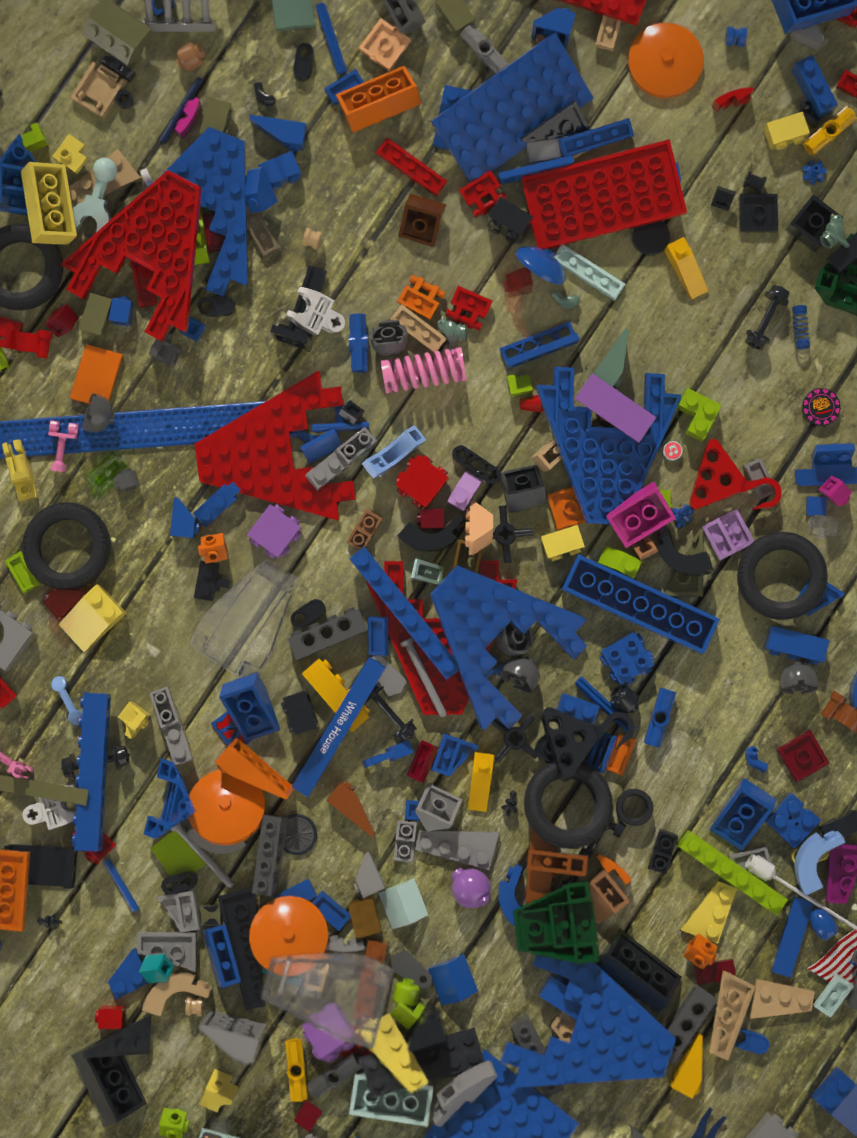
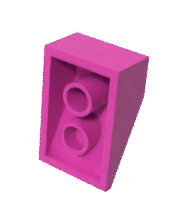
(640, 515)

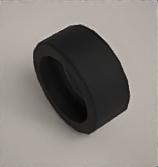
(648, 812)

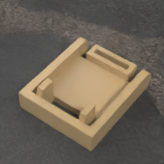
(100, 87)

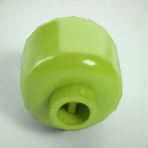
(406, 993)

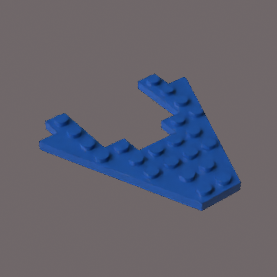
(219, 168)
(474, 613)

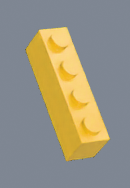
(331, 688)

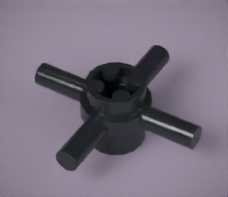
(504, 525)
(522, 737)

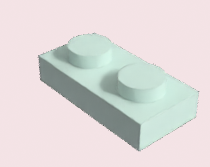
(833, 995)

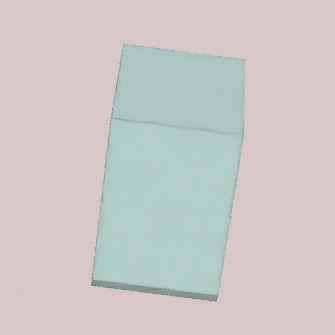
(427, 572)

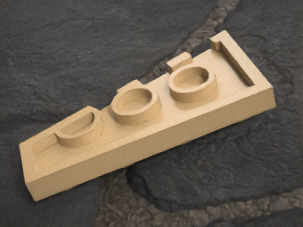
(86, 184)
(730, 1012)

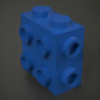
(627, 659)

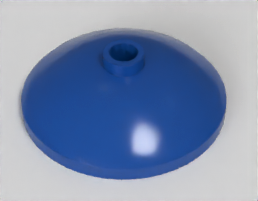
(542, 264)

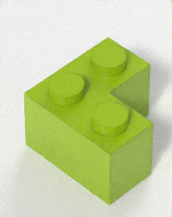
(702, 410)

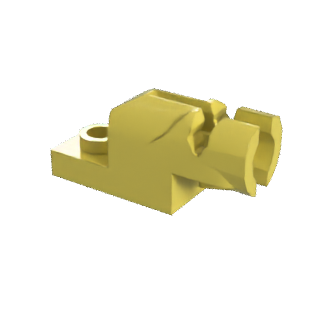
(20, 471)

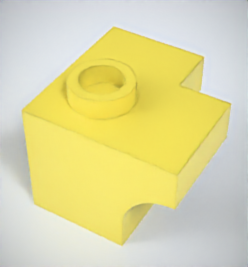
(71, 154)
(134, 719)
(218, 1091)

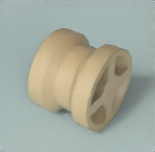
(312, 238)
(194, 1005)

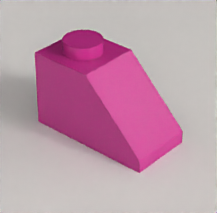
(836, 491)

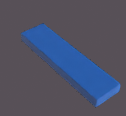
(596, 138)
(516, 174)
(792, 936)

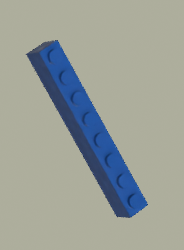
(404, 612)
(92, 771)

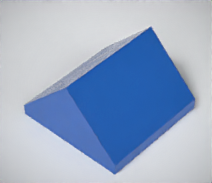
(453, 980)

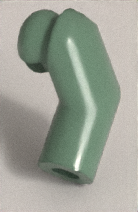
(566, 302)

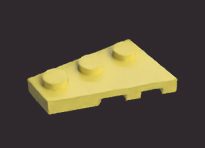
(712, 913)

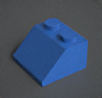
(557, 21)

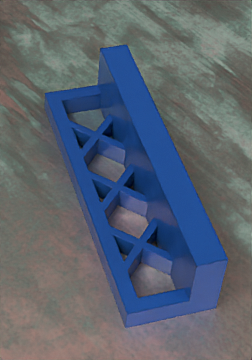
(525, 357)

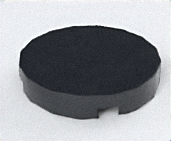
(651, 238)

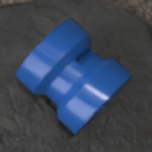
(736, 36)

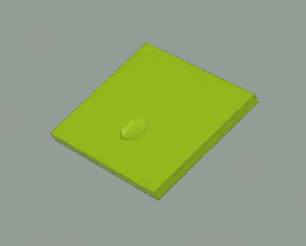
(176, 855)

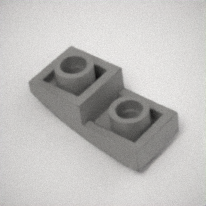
(543, 150)
(405, 841)
(338, 944)

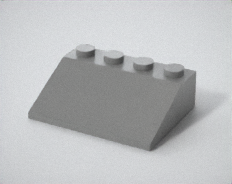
(234, 1035)

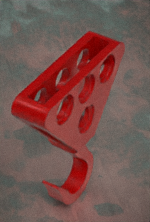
(726, 468)

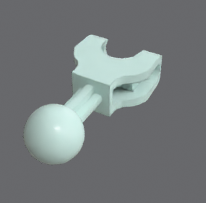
(94, 206)

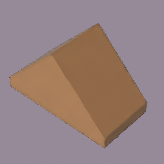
(644, 548)

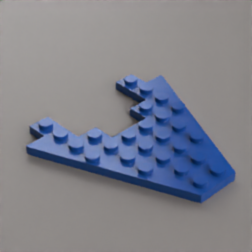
(602, 461)
(609, 1040)

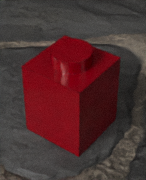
(431, 519)

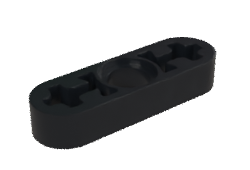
(461, 461)

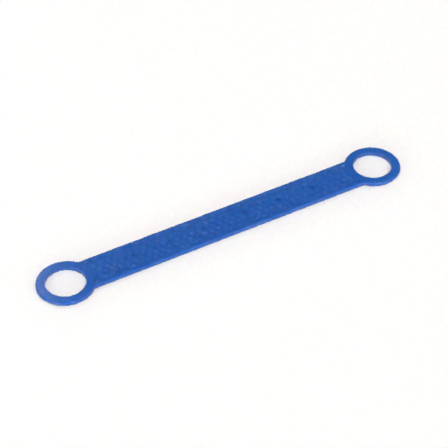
(132, 429)

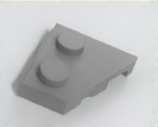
(183, 909)

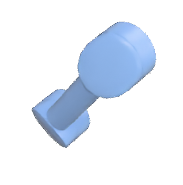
(60, 684)

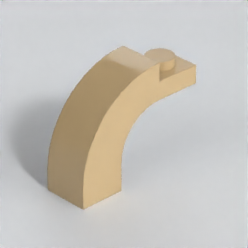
(183, 981)

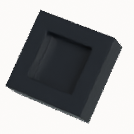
(723, 198)
(351, 412)

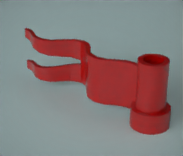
(27, 342)

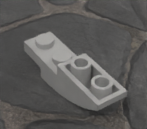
(341, 459)
(172, 726)
(461, 1089)

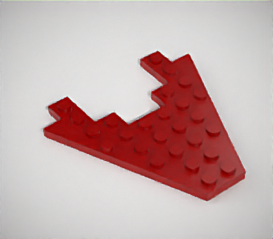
(157, 233)
(259, 455)
(450, 691)

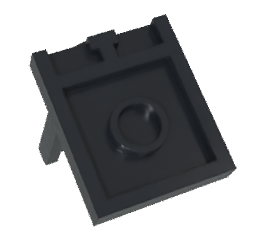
(292, 334)

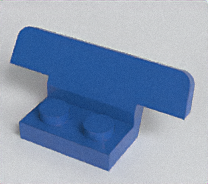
(829, 461)

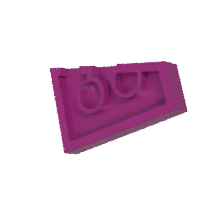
(841, 873)

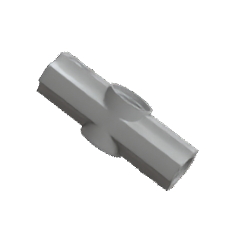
(477, 41)

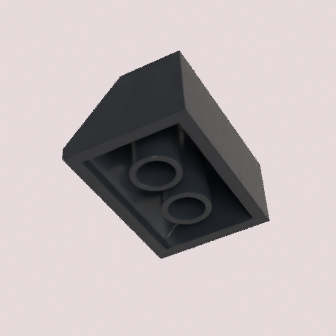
(428, 1029)

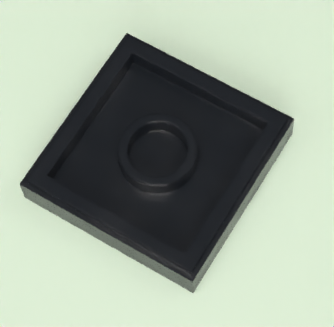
(758, 213)

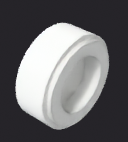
(146, 177)

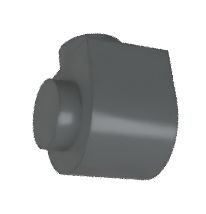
(126, 480)

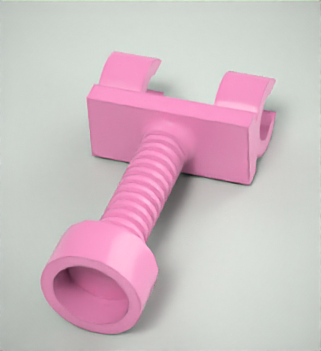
(58, 465)
(15, 767)

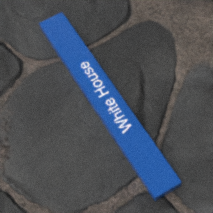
(339, 726)

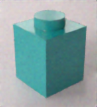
(156, 968)

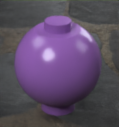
(470, 888)

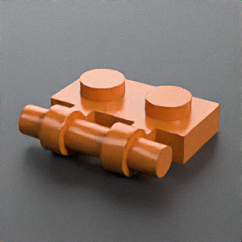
(418, 302)

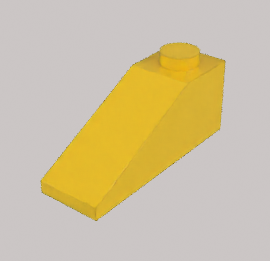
(686, 267)
(480, 781)
(689, 1071)

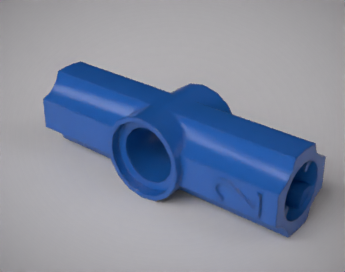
(358, 343)
(664, 705)

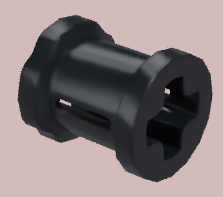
(754, 182)

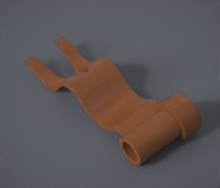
(841, 711)

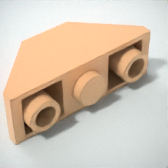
(479, 528)

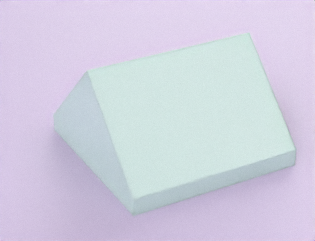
(403, 904)

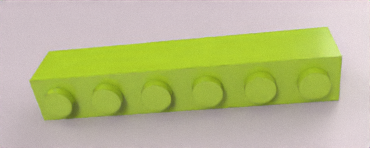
(732, 872)

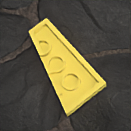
(393, 1054)

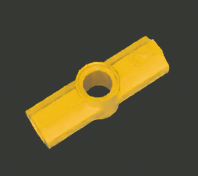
(837, 124)
(295, 1057)

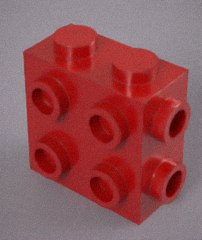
(421, 481)

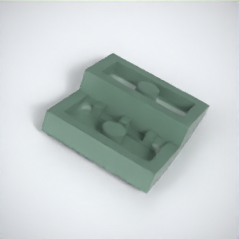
(292, 14)

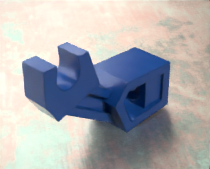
(392, 753)

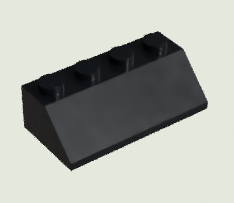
(639, 971)
(110, 1085)

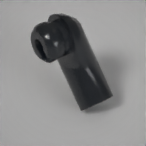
(262, 97)
(805, 107)

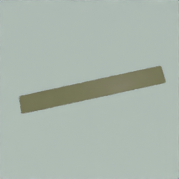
(43, 790)

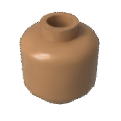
(190, 57)

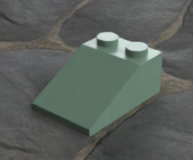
(613, 364)

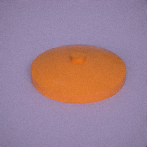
(665, 60)
(226, 808)
(287, 929)

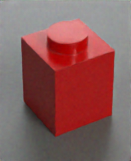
(110, 1017)

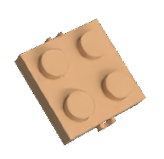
(385, 44)

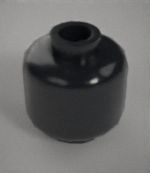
(624, 699)

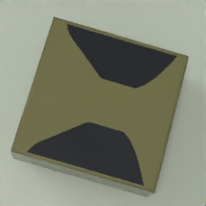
(210, 915)

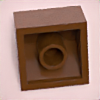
(421, 220)

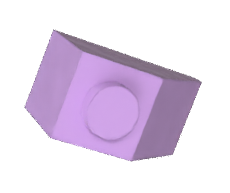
(464, 491)

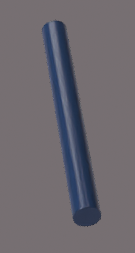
(179, 113)

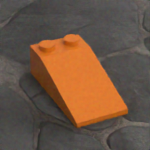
(247, 766)

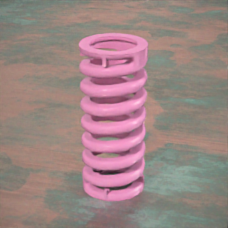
(456, 367)

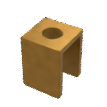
(461, 542)
(364, 917)

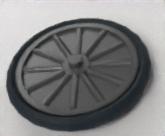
(300, 834)

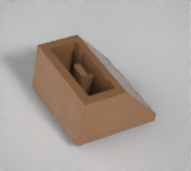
(606, 896)

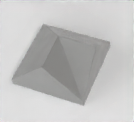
(437, 808)

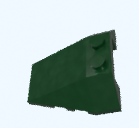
(838, 289)
(559, 925)

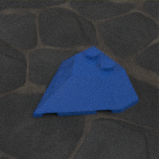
(11, 185)
(176, 804)

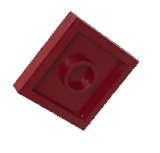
(802, 756)

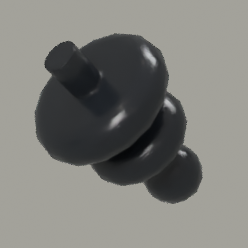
(511, 802)
(50, 921)

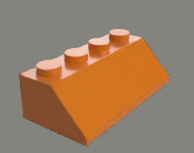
(379, 99)

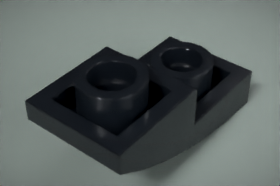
(844, 824)
(662, 851)

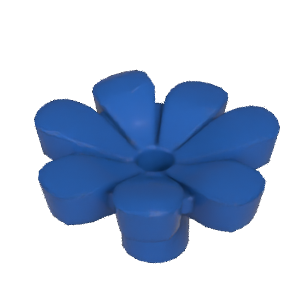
(814, 172)
(682, 515)

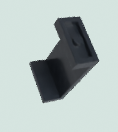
(49, 864)

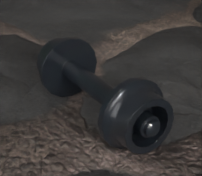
(776, 295)
(405, 729)
(119, 757)

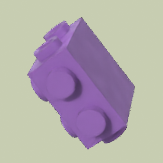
(275, 532)
(324, 1046)

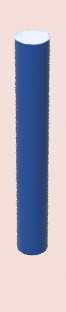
(339, 426)
(121, 885)

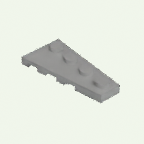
(462, 846)

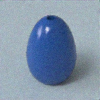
(823, 924)

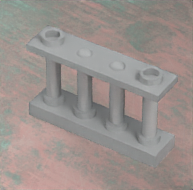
(187, 23)

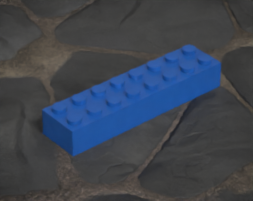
(640, 604)

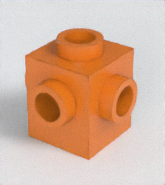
(213, 548)
(701, 951)

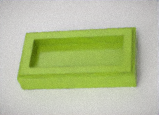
(21, 573)

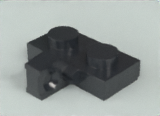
(209, 581)

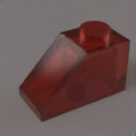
(518, 282)
(62, 601)

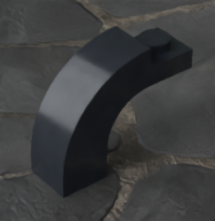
(431, 542)
(688, 565)

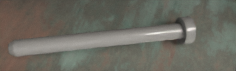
(424, 676)
(203, 855)

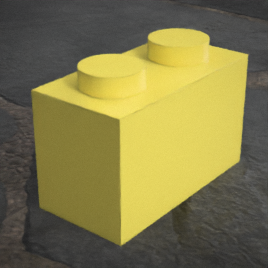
(786, 131)
(562, 542)

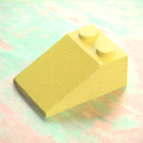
(92, 617)

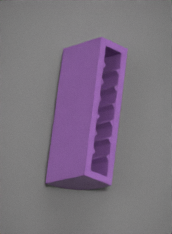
(615, 407)

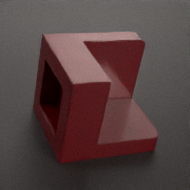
(62, 320)
(307, 1115)

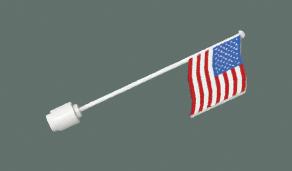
(839, 956)

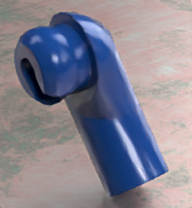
(753, 760)

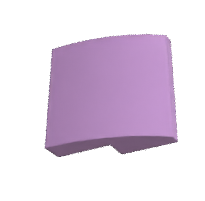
(728, 534)

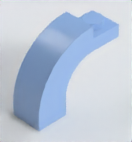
(394, 453)
(808, 857)

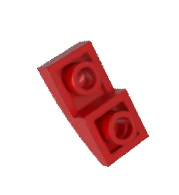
(737, 97)

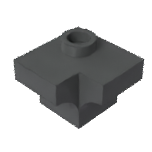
(165, 352)

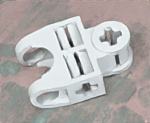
(317, 313)
(51, 811)

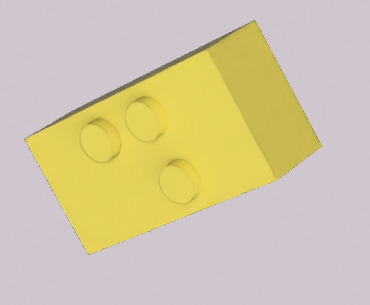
(48, 203)

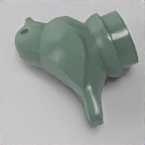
(834, 233)
(452, 331)

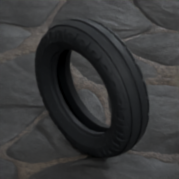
(51, 278)
(798, 545)
(32, 546)
(568, 838)

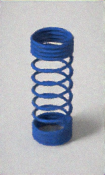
(800, 310)

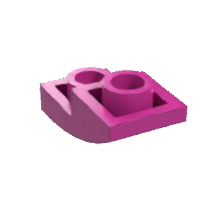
(191, 111)

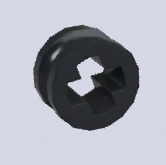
(127, 94)

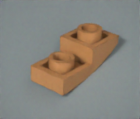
(364, 529)

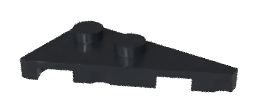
(563, 123)
(129, 1041)

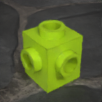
(173, 1123)

